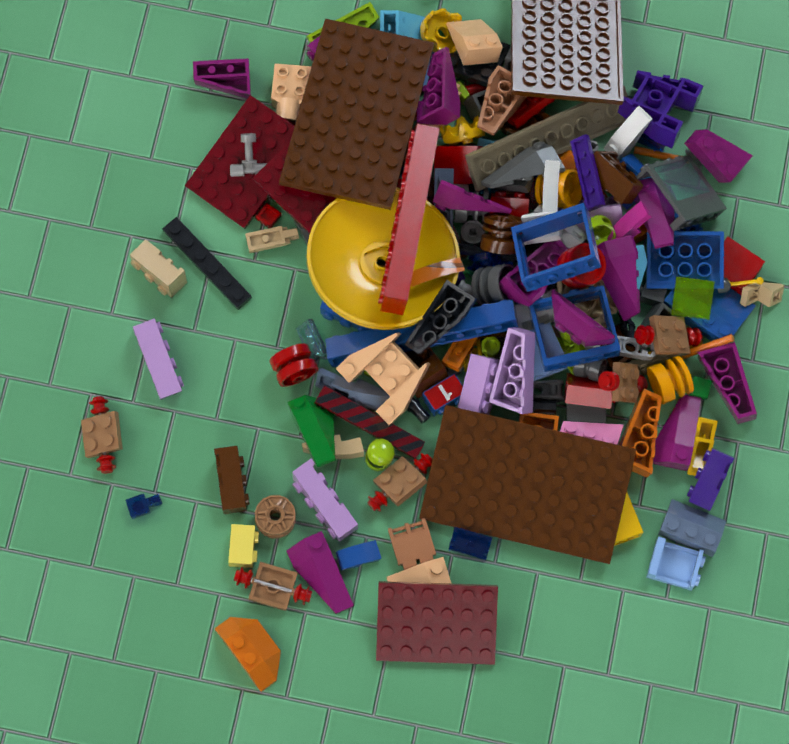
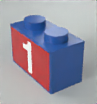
(443, 393)

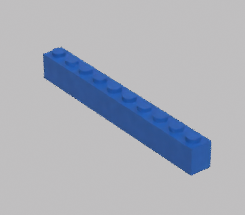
(479, 322)

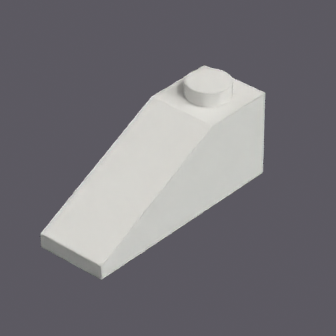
(628, 133)

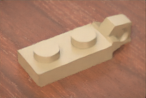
(270, 238)

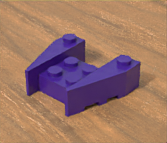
(657, 98)

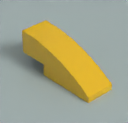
(703, 441)

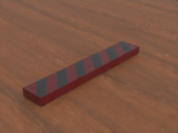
(369, 422)

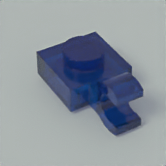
(484, 260)
(139, 505)

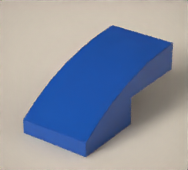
(358, 555)

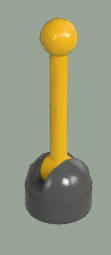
(727, 284)

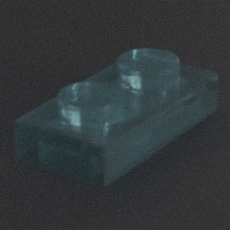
(309, 335)

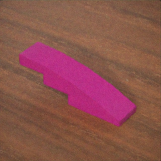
(631, 221)

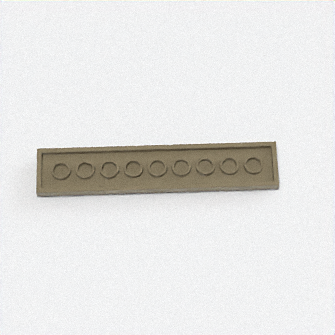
(556, 131)

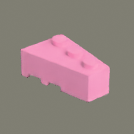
(599, 431)

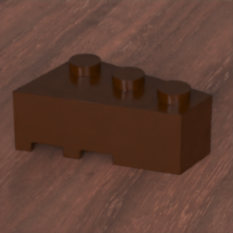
(616, 178)
(231, 479)

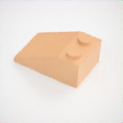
(475, 42)
(427, 572)

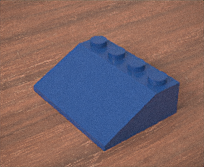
(692, 256)
(725, 317)

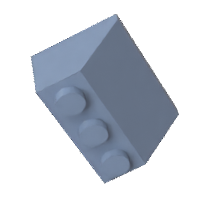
(692, 528)

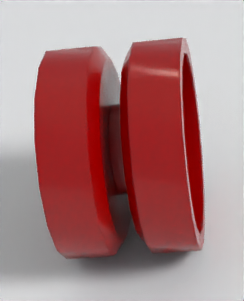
(585, 279)
(293, 365)

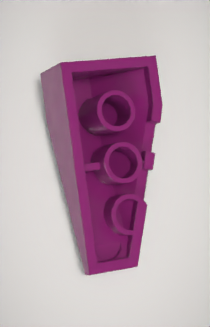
(441, 95)
(318, 568)

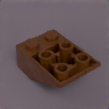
(435, 372)

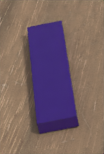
(587, 172)

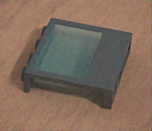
(685, 190)

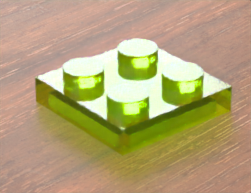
(692, 298)

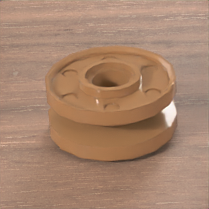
(275, 528)

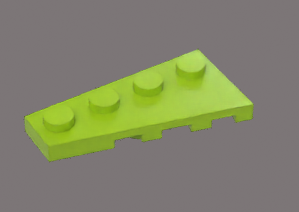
(363, 16)

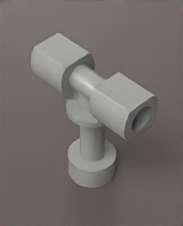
(248, 165)

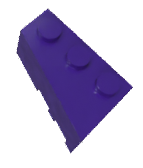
(710, 478)

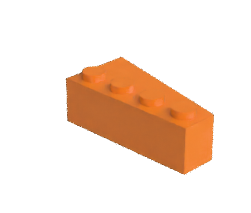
(642, 431)

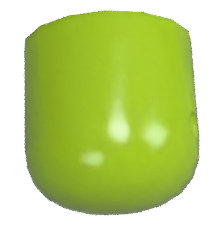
(602, 228)
(380, 453)

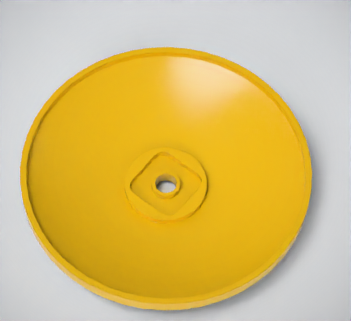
(344, 256)

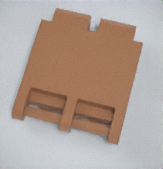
(412, 544)

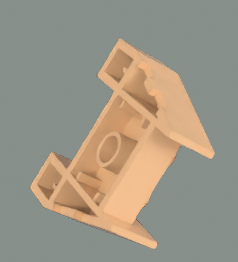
(391, 370)

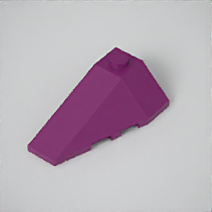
(457, 198)
(661, 214)
(542, 259)
(622, 275)
(677, 437)

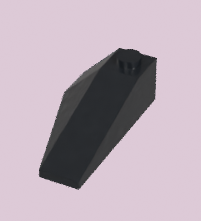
(439, 322)

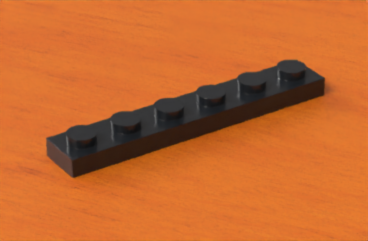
(207, 263)

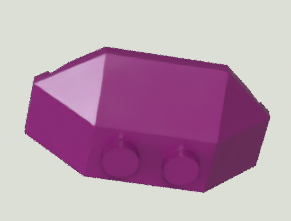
(578, 324)

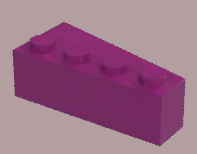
(729, 379)

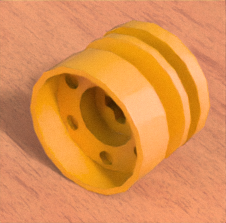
(568, 189)
(670, 379)

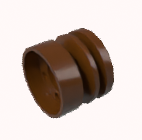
(500, 236)

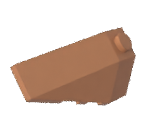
(498, 102)

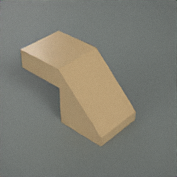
(766, 293)

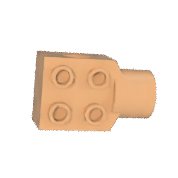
(288, 89)

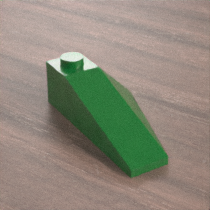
(315, 427)

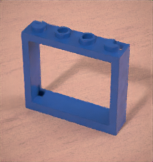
(546, 225)
(580, 357)

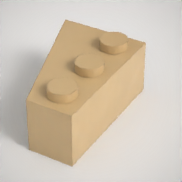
(158, 268)

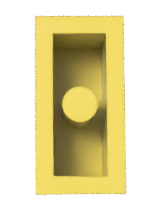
(242, 546)

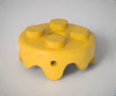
(437, 21)
(461, 132)

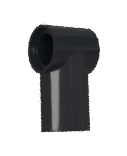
(544, 407)

